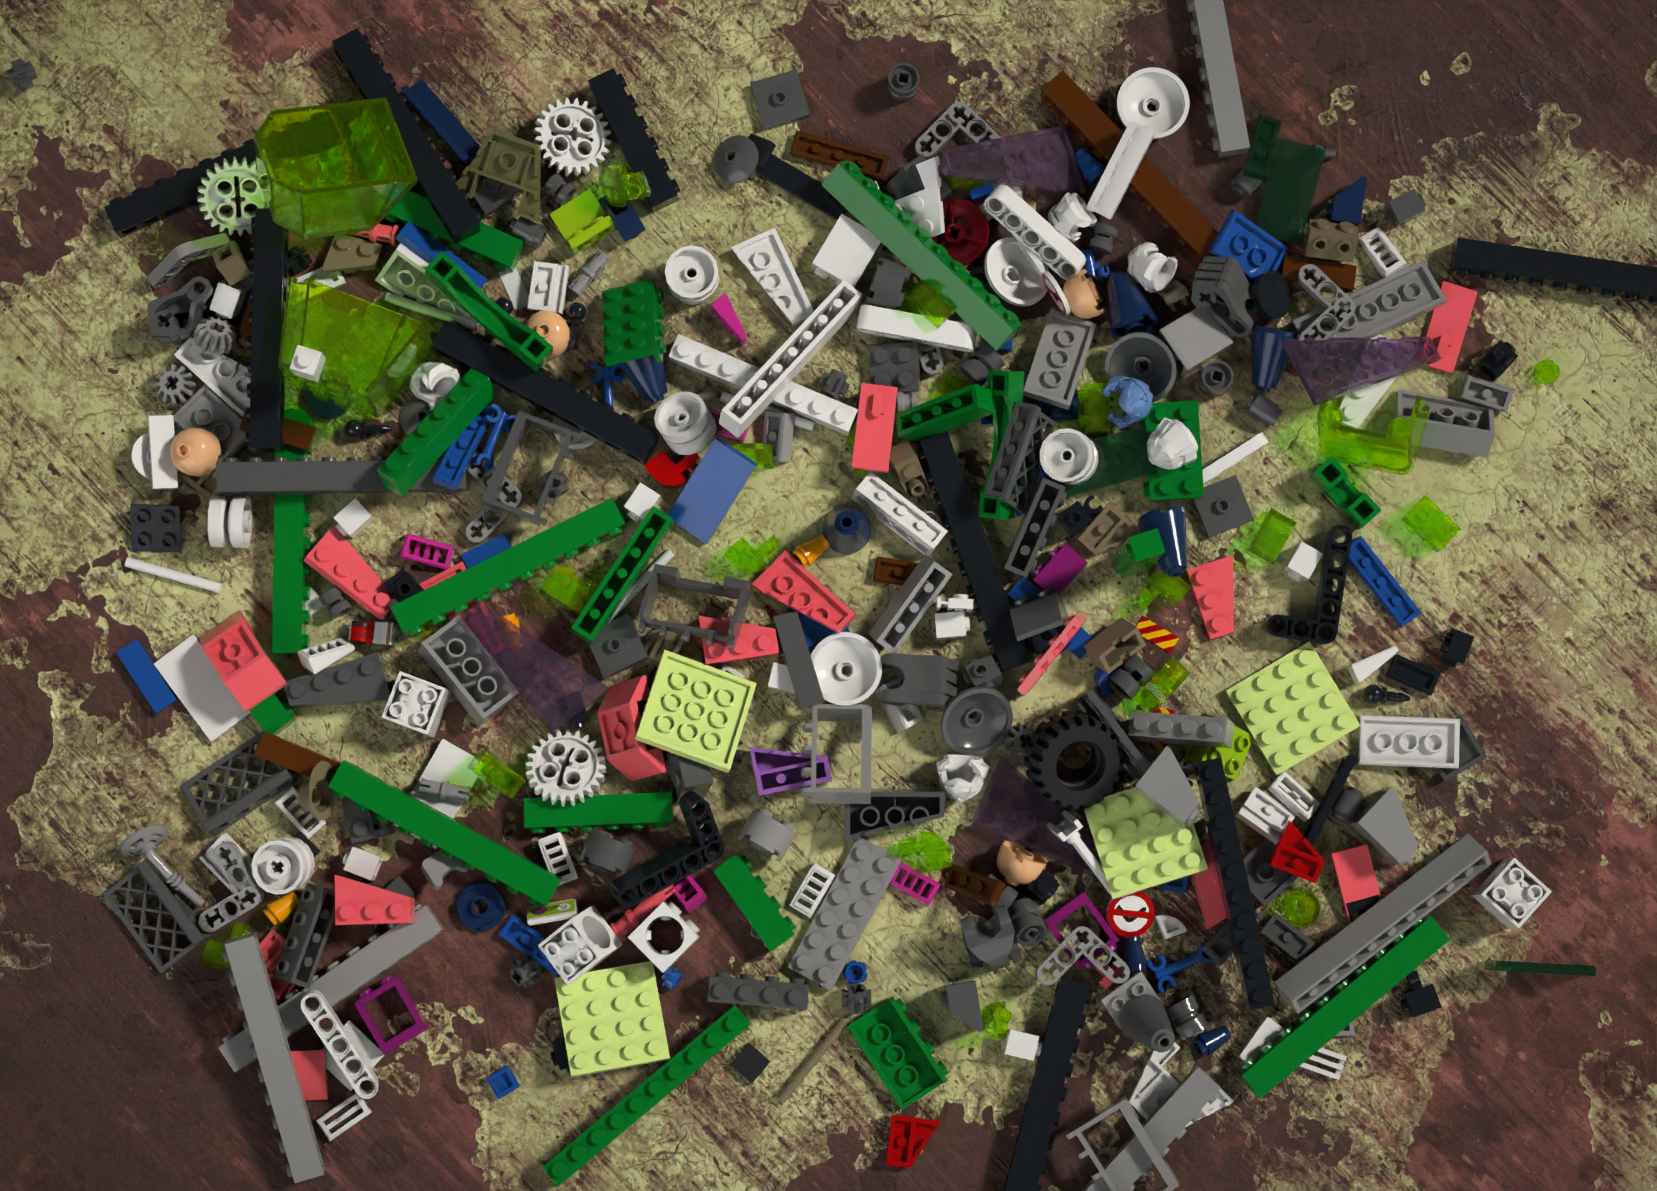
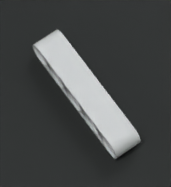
(1034, 232)
(915, 328)
(341, 1056)

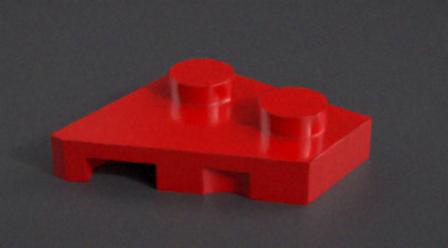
(1296, 854)
(908, 1139)

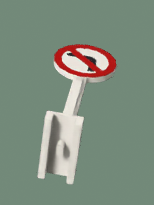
(1051, 284)
(1125, 915)

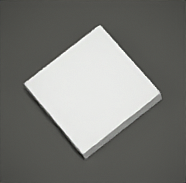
(367, 1047)

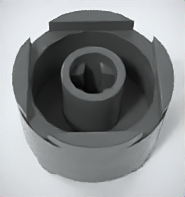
(886, 284)
(607, 854)

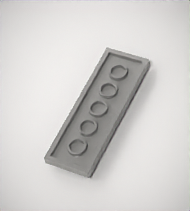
(1383, 304)
(845, 913)

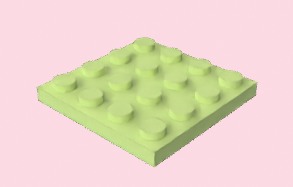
(1292, 708)
(695, 711)
(1141, 844)
(612, 1019)

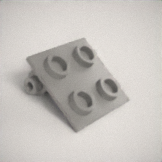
(1133, 987)

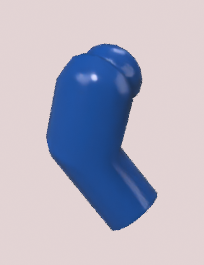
(1093, 269)
(1101, 680)

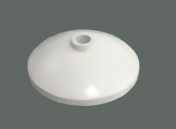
(1157, 88)
(1012, 274)
(849, 651)

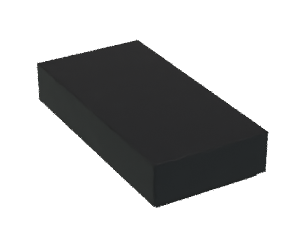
(1412, 674)

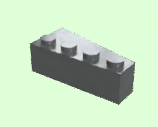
(347, 683)
(688, 776)
(893, 810)

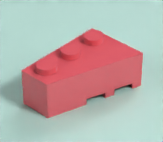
(752, 642)
(1208, 890)
(367, 904)

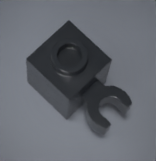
(1497, 359)
(1077, 517)
(1420, 998)

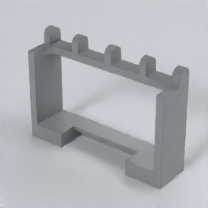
(839, 795)
(1133, 1120)

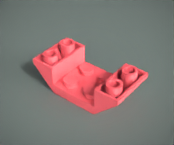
(241, 661)
(619, 725)

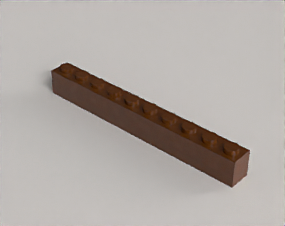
(1148, 184)

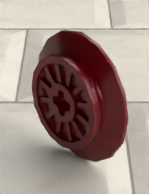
(972, 227)

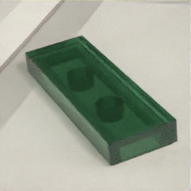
(1262, 148)

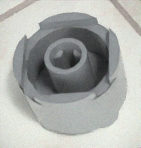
(767, 835)

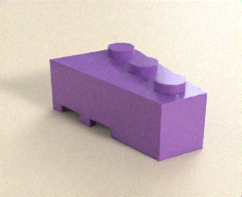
(781, 770)

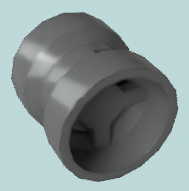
(559, 189)
(1103, 238)
(335, 602)

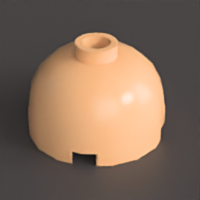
(1083, 296)
(552, 328)
(195, 451)
(1019, 864)

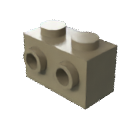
(1331, 240)

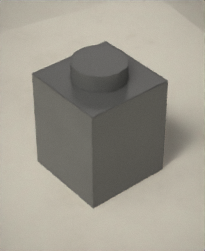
(1405, 208)

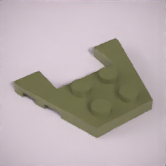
(512, 163)

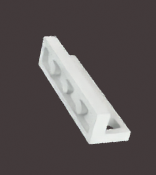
(1120, 169)
(899, 514)

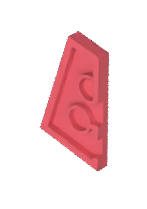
(1214, 595)

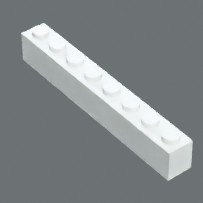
(790, 359)
(737, 373)

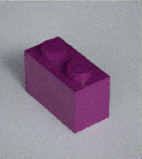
(1061, 569)

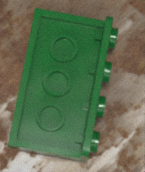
(633, 322)
(1186, 480)
(898, 1052)

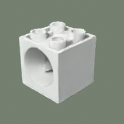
(416, 704)
(1511, 893)
(642, 935)
(580, 944)

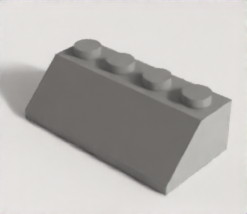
(1451, 423)
(468, 670)

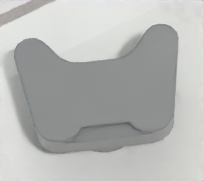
(439, 866)

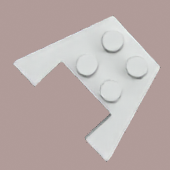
(925, 205)
(1157, 1084)

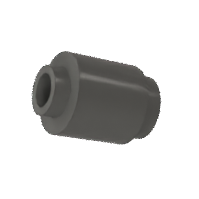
(1244, 185)
(528, 231)
(1263, 410)
(1347, 805)

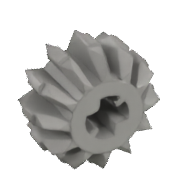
(215, 336)
(183, 384)

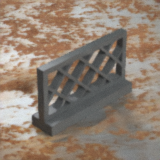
(1010, 460)
(1134, 759)
(244, 803)
(175, 906)

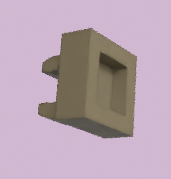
(1172, 293)

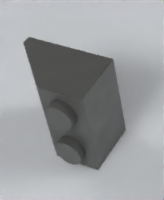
(909, 181)
(1038, 613)
(963, 1002)

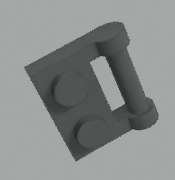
(361, 823)

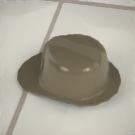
(315, 794)

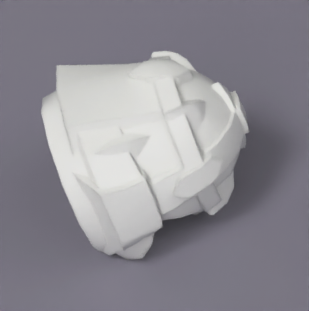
(1070, 215)
(1151, 268)
(433, 382)
(1171, 445)
(961, 775)

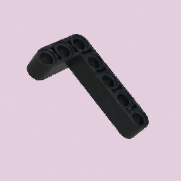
(1323, 595)
(675, 858)

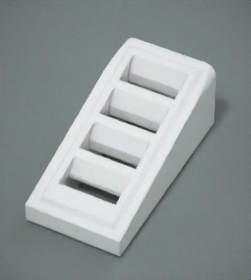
(1396, 258)
(324, 654)
(1362, 669)
(293, 817)
(551, 839)
(821, 871)

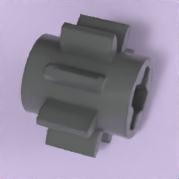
(22, 74)
(834, 383)
(558, 488)
(525, 972)
(856, 998)

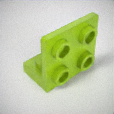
(582, 221)
(1231, 757)

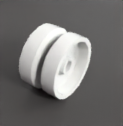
(684, 263)
(685, 423)
(1063, 444)
(230, 521)
(271, 873)

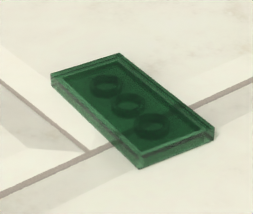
(1290, 190)
(1120, 460)
(1548, 968)

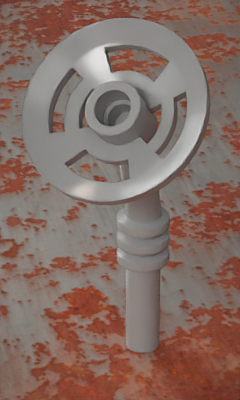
(147, 847)

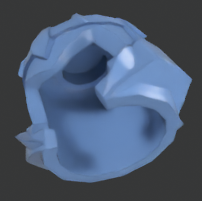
(1134, 400)

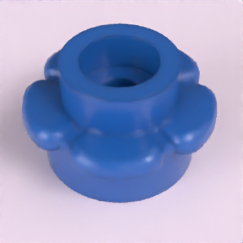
(854, 965)
(671, 978)

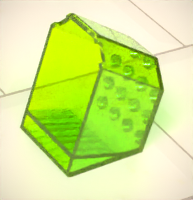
(332, 167)
(365, 346)

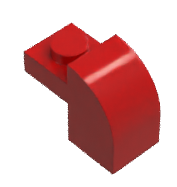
(671, 475)

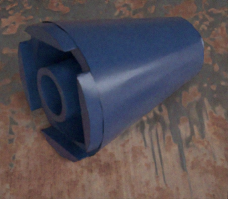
(1127, 306)
(1268, 356)
(647, 377)
(1173, 536)
(846, 539)

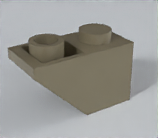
(231, 262)
(908, 470)

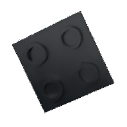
(156, 527)

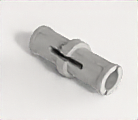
(589, 273)
(444, 790)

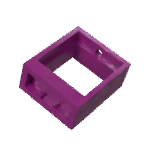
(1066, 910)
(387, 984)

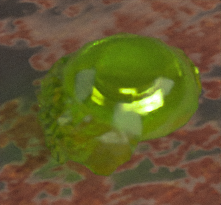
(1301, 907)
(995, 1020)

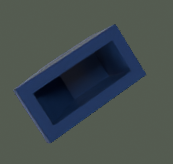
(1348, 204)
(625, 219)

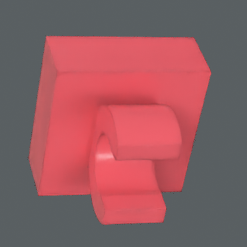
(1104, 981)

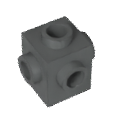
(982, 673)

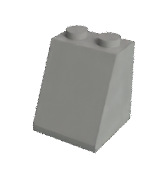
(1195, 340)
(1169, 789)
(1387, 828)

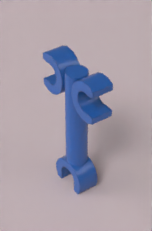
(606, 375)
(501, 423)
(1163, 972)

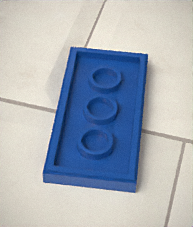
(712, 490)

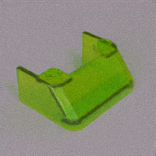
(1386, 452)

